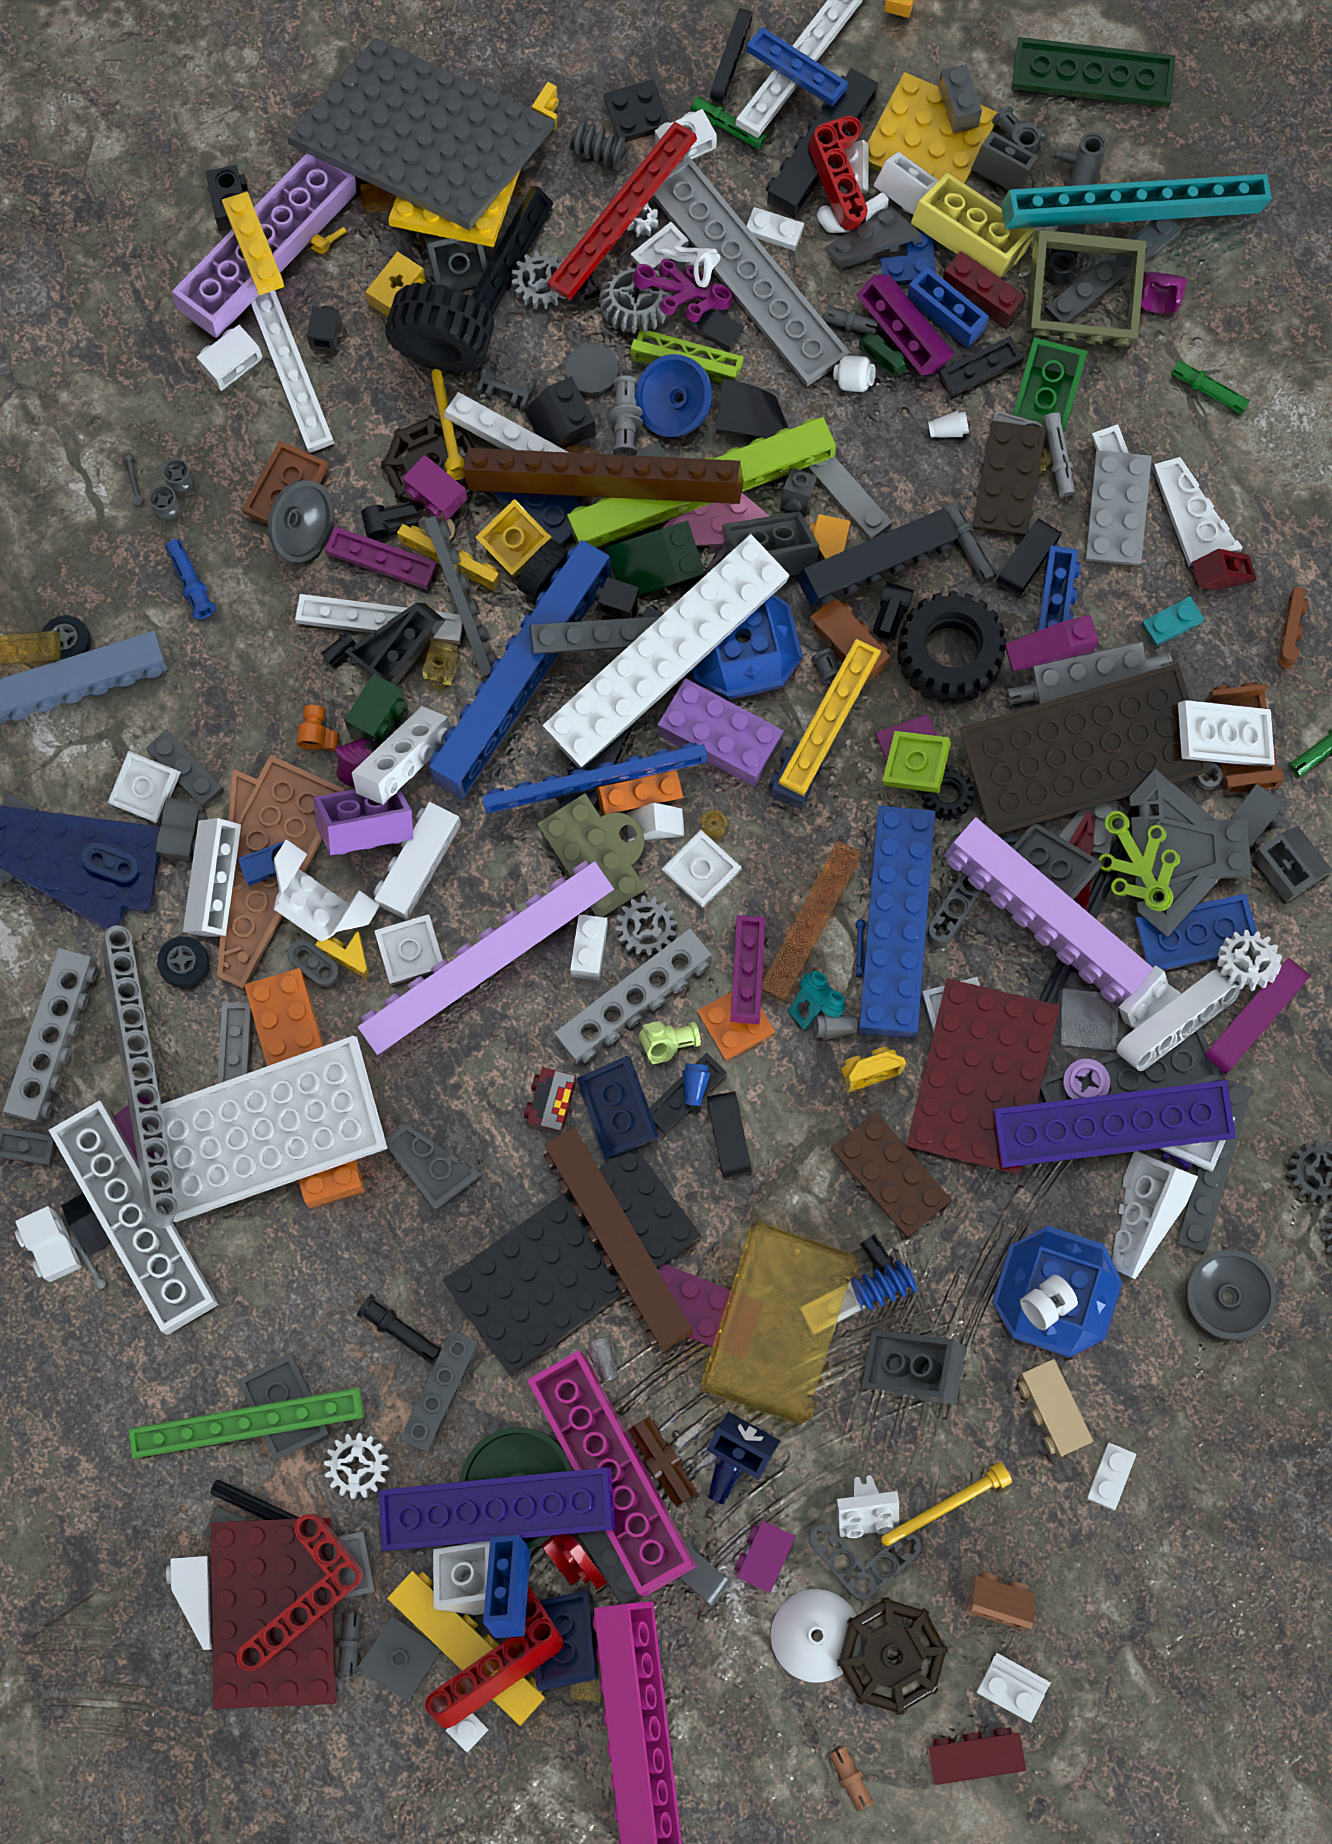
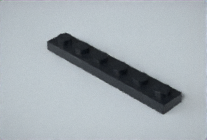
(512, 248)

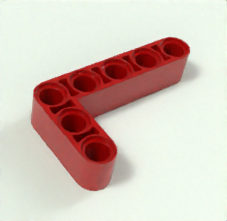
(309, 1600)
(502, 1659)

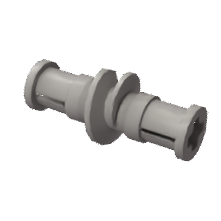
(625, 415)

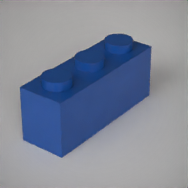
(947, 307)
(507, 1586)

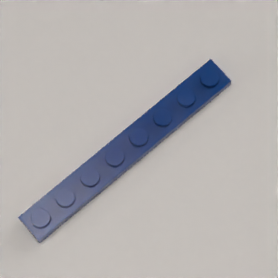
(584, 780)

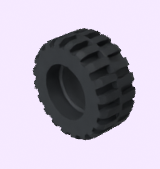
(439, 327)
(959, 614)

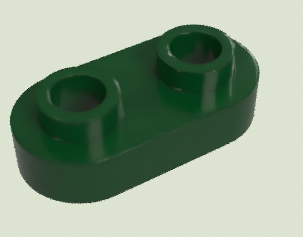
(889, 360)

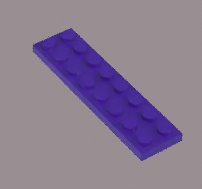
(1114, 1124)
(495, 1508)

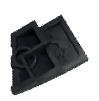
(748, 412)

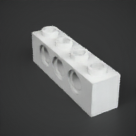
(401, 755)

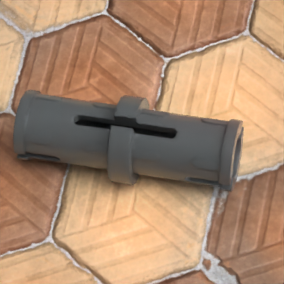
(851, 320)
(349, 1644)

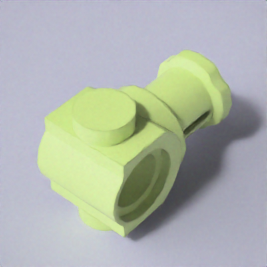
(663, 1041)

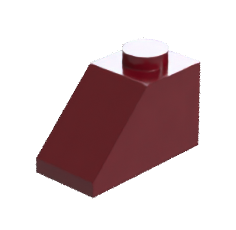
(1223, 570)

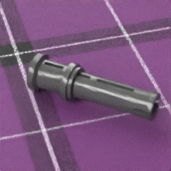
(970, 545)

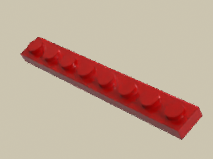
(622, 210)

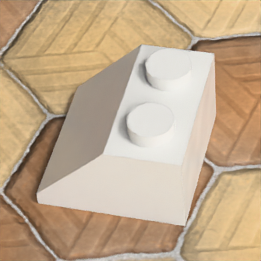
(461, 1577)

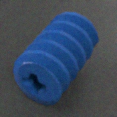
(883, 1285)

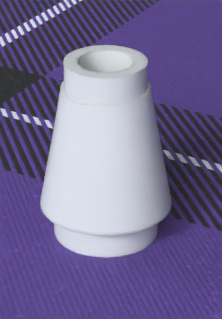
(950, 425)

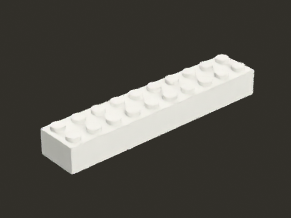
(665, 652)

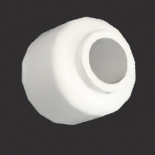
(854, 373)

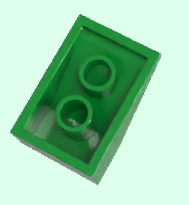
(1050, 381)

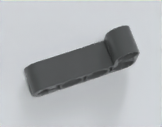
(959, 896)

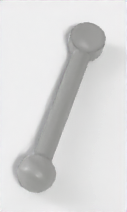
(99, 1282)

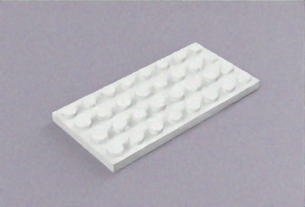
(271, 1127)

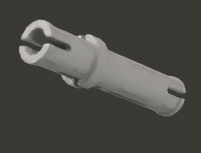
(1060, 459)

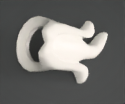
(695, 257)

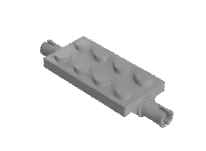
(1085, 672)

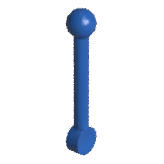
(860, 925)

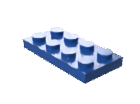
(1198, 935)

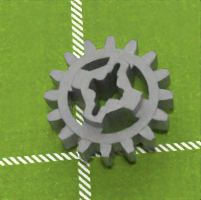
(537, 273)
(638, 936)

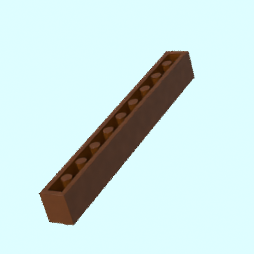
(604, 475)

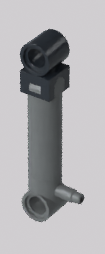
(1085, 172)

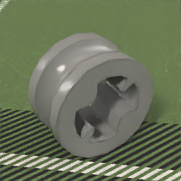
(1210, 784)

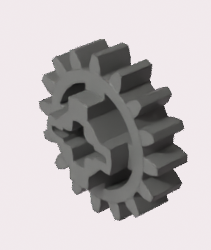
(1319, 1158)

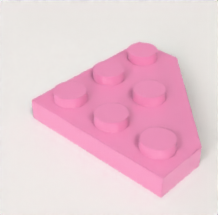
(708, 520)

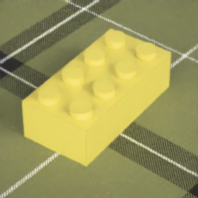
(970, 224)

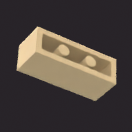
(1054, 1409)

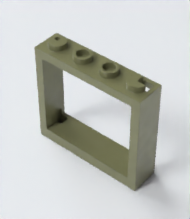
(1091, 244)

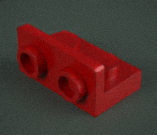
(572, 1560)

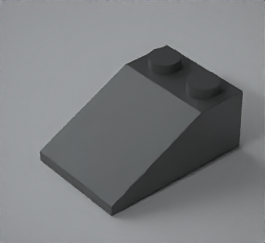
(914, 1366)

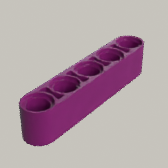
(1256, 1016)

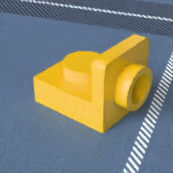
(547, 103)

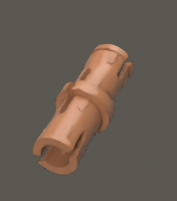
(851, 1778)

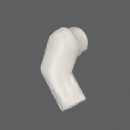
(829, 221)

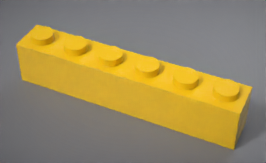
(460, 1641)

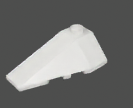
(1150, 1207)

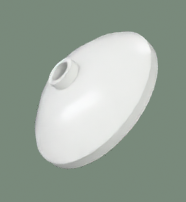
(793, 1629)

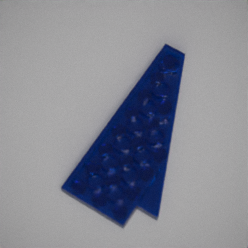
(48, 851)

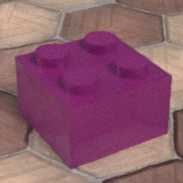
(765, 1557)

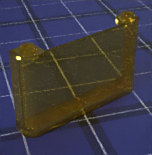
(778, 1323)

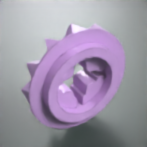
(1080, 1069)

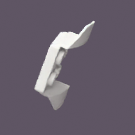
(312, 904)

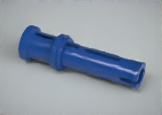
(193, 588)

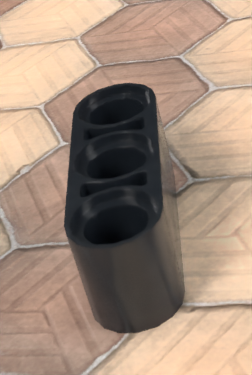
(1028, 557)
(729, 1134)

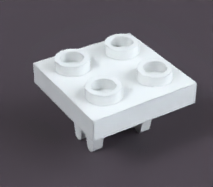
(867, 1510)

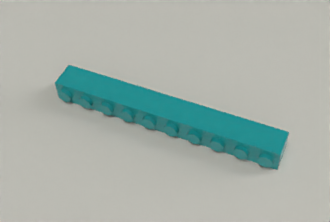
(1135, 201)

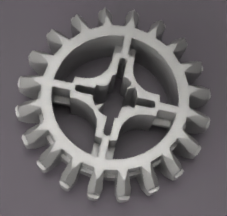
(619, 306)

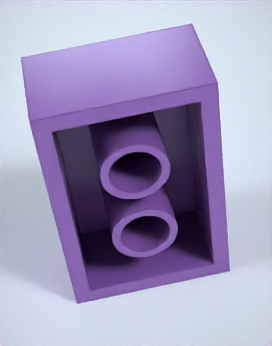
(356, 823)

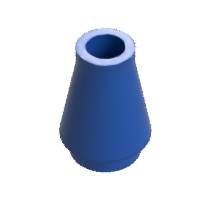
(694, 1083)

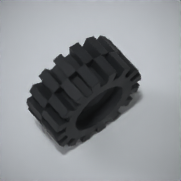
(957, 807)

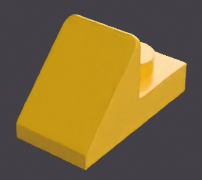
(352, 957)

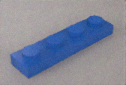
(797, 66)

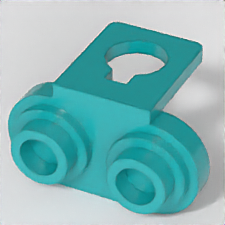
(820, 996)

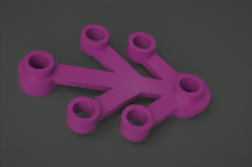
(713, 296)

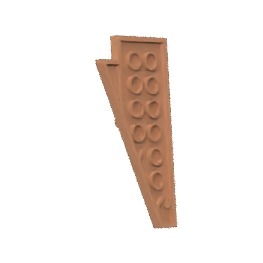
(269, 811)

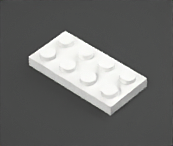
(1226, 733)

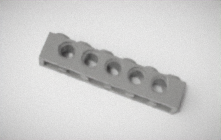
(685, 947)
(65, 966)

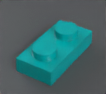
(1172, 621)

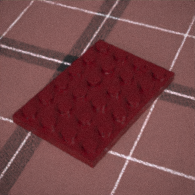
(981, 1058)
(254, 1578)

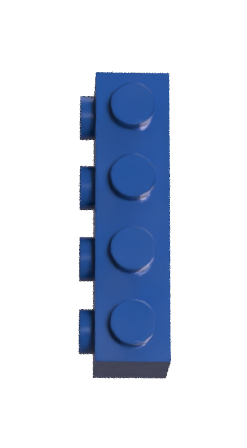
(1058, 586)

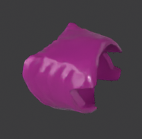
(1162, 292)
(350, 757)

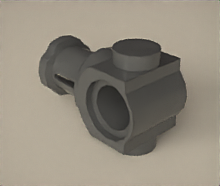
(1019, 131)

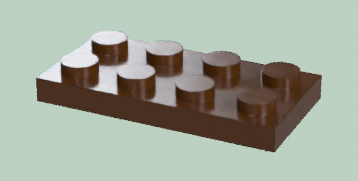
(891, 1174)

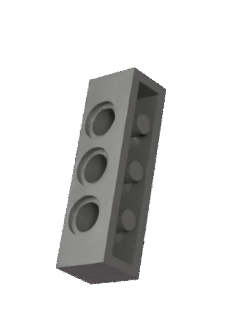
(440, 1392)

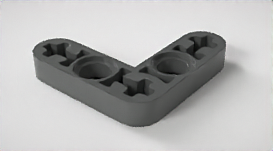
(869, 1570)

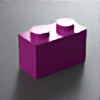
(434, 489)

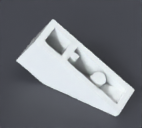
(192, 1588)

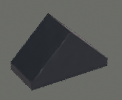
(85, 1224)

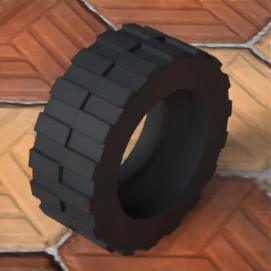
(540, 569)

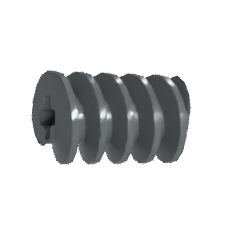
(599, 146)

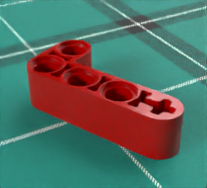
(848, 214)

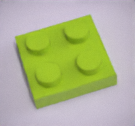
(916, 761)

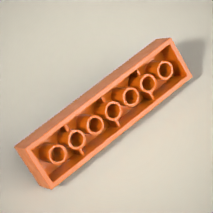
(285, 1030)

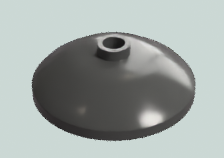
(300, 520)
(1251, 1289)

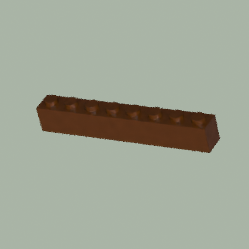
(618, 1240)

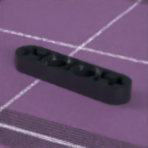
(731, 55)

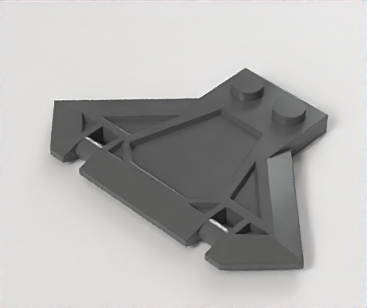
(1206, 847)

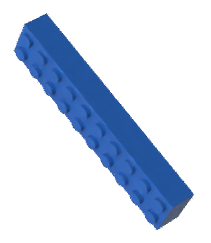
(517, 673)

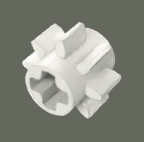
(644, 221)

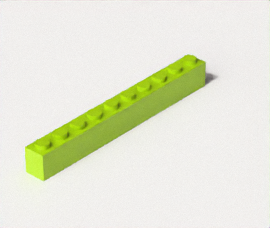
(760, 463)

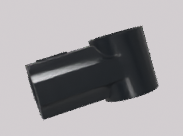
(382, 520)
(893, 605)

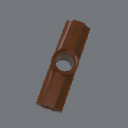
(662, 1461)

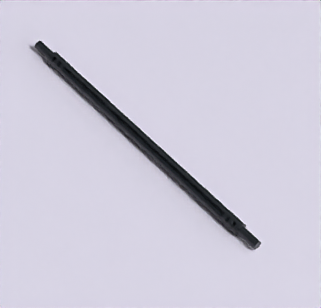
(1096, 900)

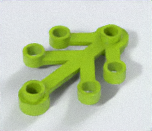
(1141, 865)

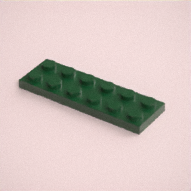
(1093, 72)

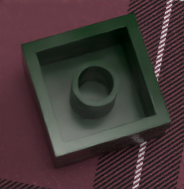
(377, 712)

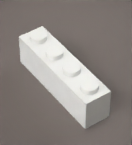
(417, 861)
(212, 878)

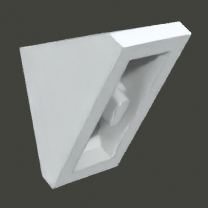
(657, 822)

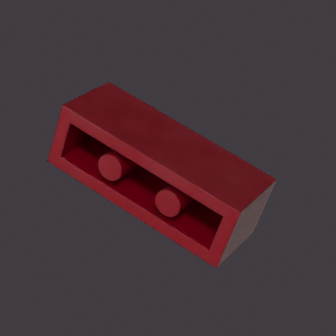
(985, 289)
(975, 1756)

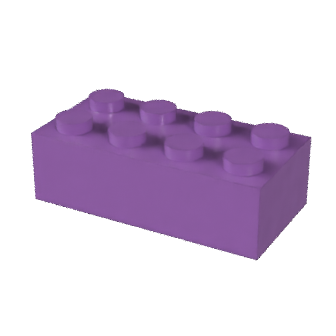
(731, 735)

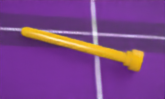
(454, 463)
(995, 1477)

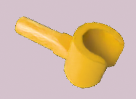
(322, 244)

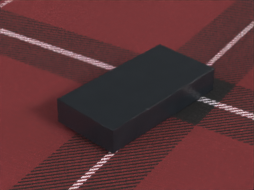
(716, 328)

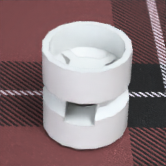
(1048, 1302)

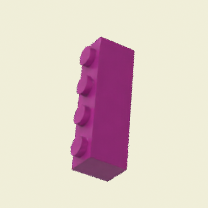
(905, 324)

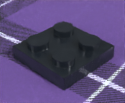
(635, 110)

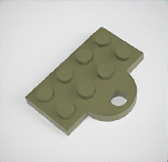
(581, 835)

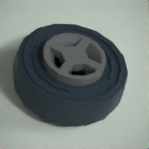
(73, 629)
(179, 952)

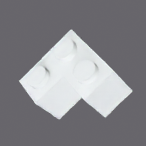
(50, 1243)

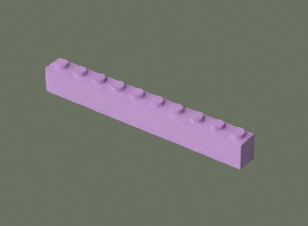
(484, 958)

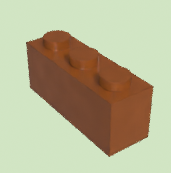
(839, 629)

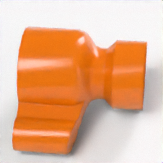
(313, 734)

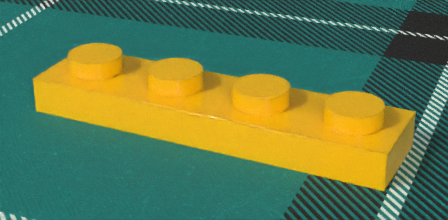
(253, 243)
(480, 573)

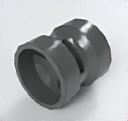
(178, 469)
(161, 496)

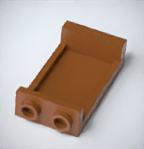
(1239, 777)

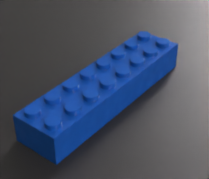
(896, 922)

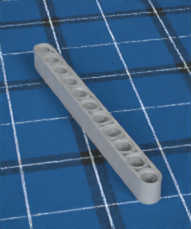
(137, 1086)

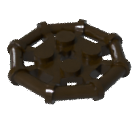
(426, 445)
(875, 1651)

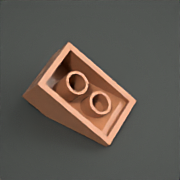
(1000, 1602)

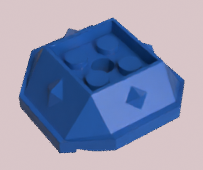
(759, 664)
(1083, 1266)

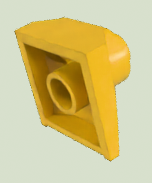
(513, 538)
(873, 1069)

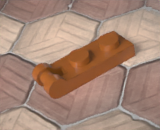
(1292, 629)

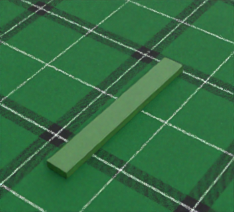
(246, 1423)

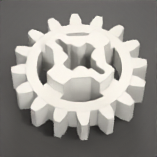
(1249, 960)
(355, 1480)

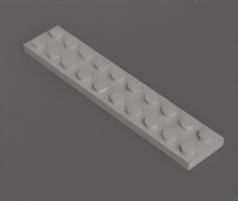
(750, 273)

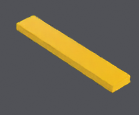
(829, 717)

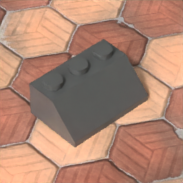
(782, 536)

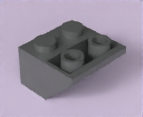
(1291, 863)

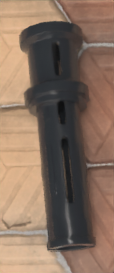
(387, 1321)

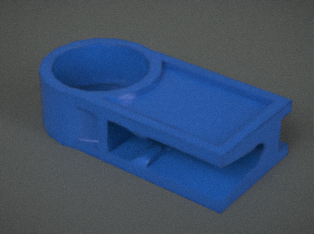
(259, 865)

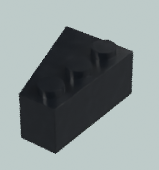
(398, 643)

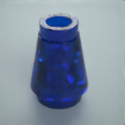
(723, 1481)

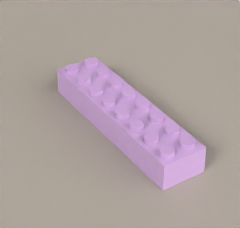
(289, 218)
(1047, 912)

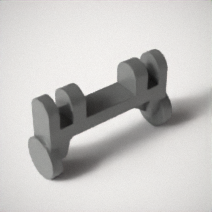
(490, 382)

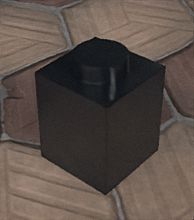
(324, 328)

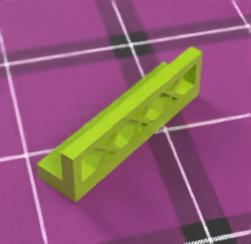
(715, 369)

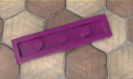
(381, 558)
(747, 969)

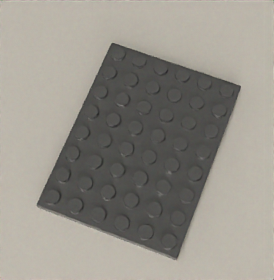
(421, 133)

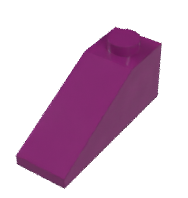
(1053, 643)

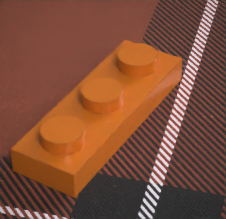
(639, 792)

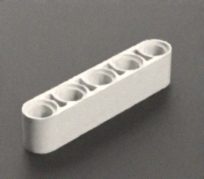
(1178, 1020)

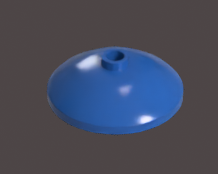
(660, 390)

